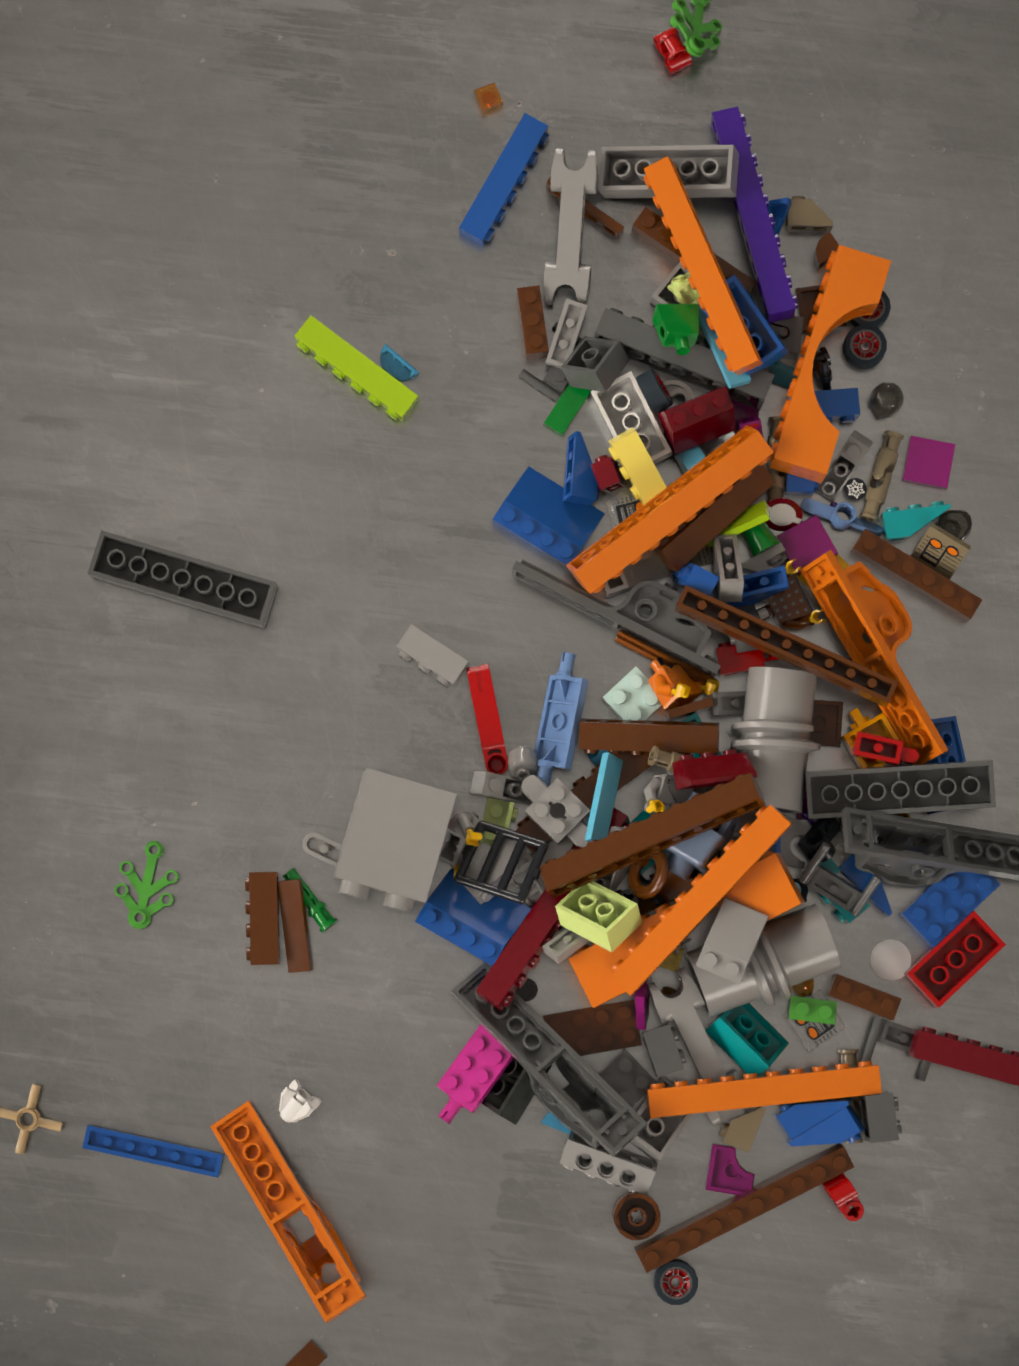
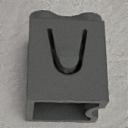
(790, 334)

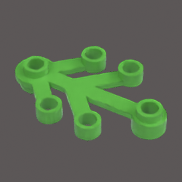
(694, 42)
(145, 888)

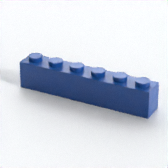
(503, 180)

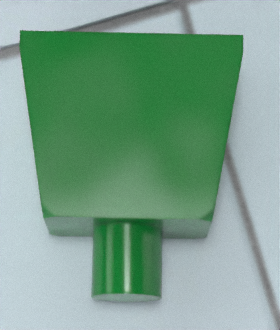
(677, 325)

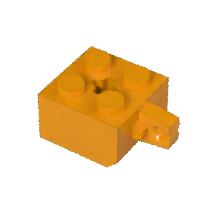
(877, 726)

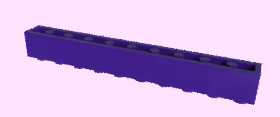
(755, 221)

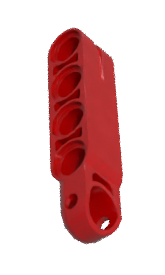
(487, 719)

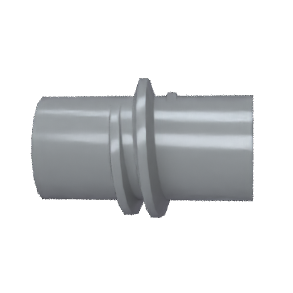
(778, 733)
(787, 954)

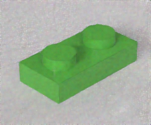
(812, 1010)

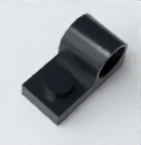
(822, 831)

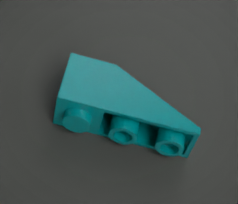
(903, 524)

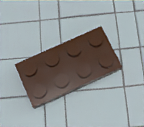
(597, 1028)

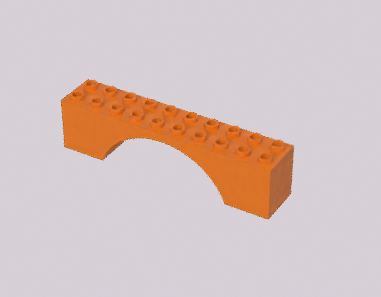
(848, 292)
(764, 888)

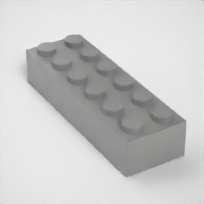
(702, 168)

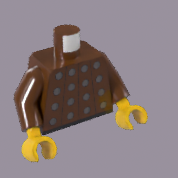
(791, 605)

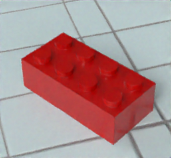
(954, 959)

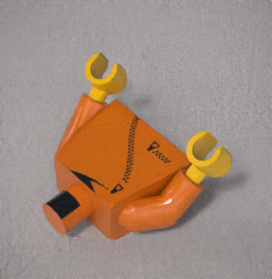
(674, 685)

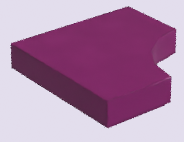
(642, 1000)
(725, 1172)

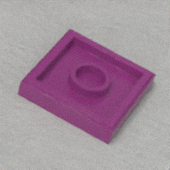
(928, 462)
(806, 542)

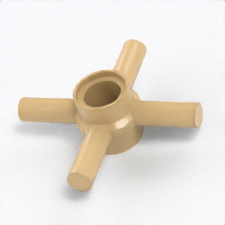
(38, 1120)

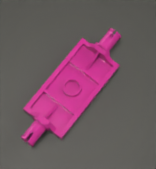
(473, 1073)

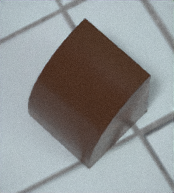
(823, 249)

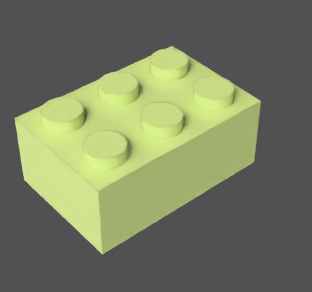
(599, 915)

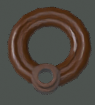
(651, 890)

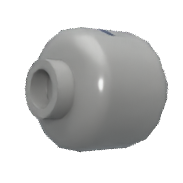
(522, 762)

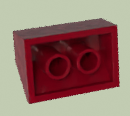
(698, 420)
(710, 769)

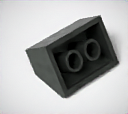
(511, 1093)

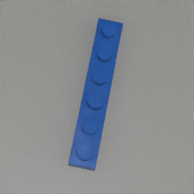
(153, 1151)

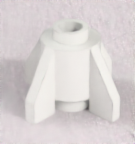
(296, 1103)

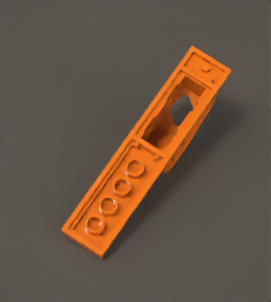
(871, 612)
(279, 1198)

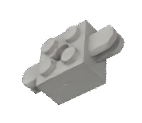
(556, 810)

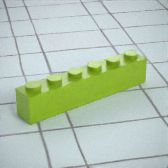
(356, 368)

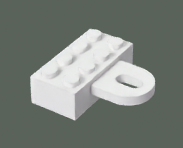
(627, 408)

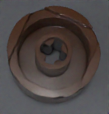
(641, 1228)

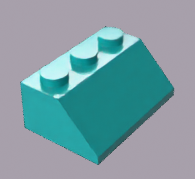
(747, 1038)

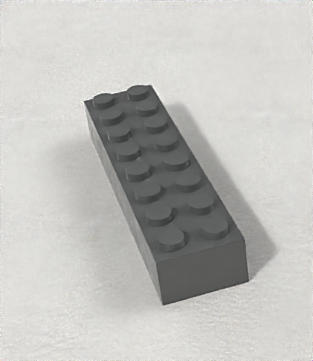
(697, 367)
(182, 579)
(901, 788)

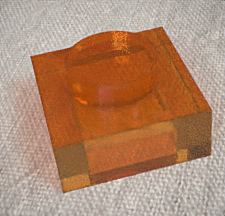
(488, 97)

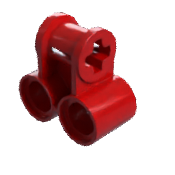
(672, 49)
(844, 1196)

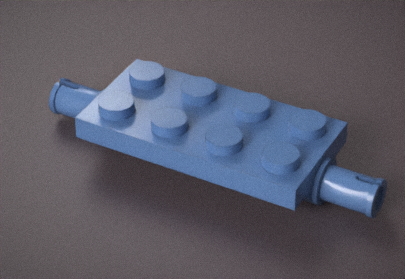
(560, 719)

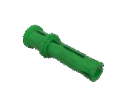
(316, 909)

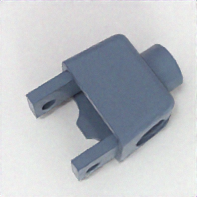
(700, 849)

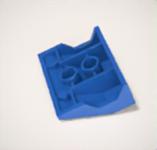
(544, 522)
(474, 927)

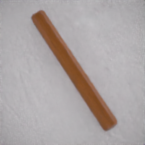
(653, 653)

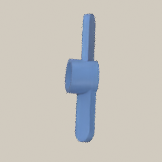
(830, 513)

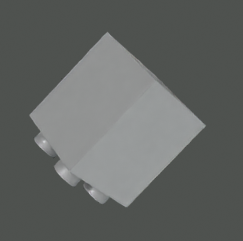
(393, 839)

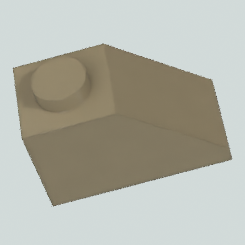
(806, 216)
(742, 1129)

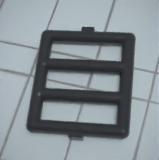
(500, 891)

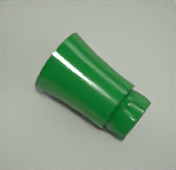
(760, 538)

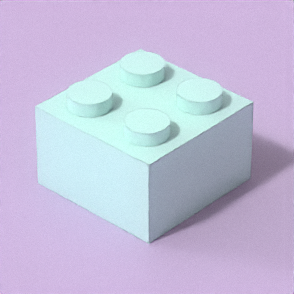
(632, 697)

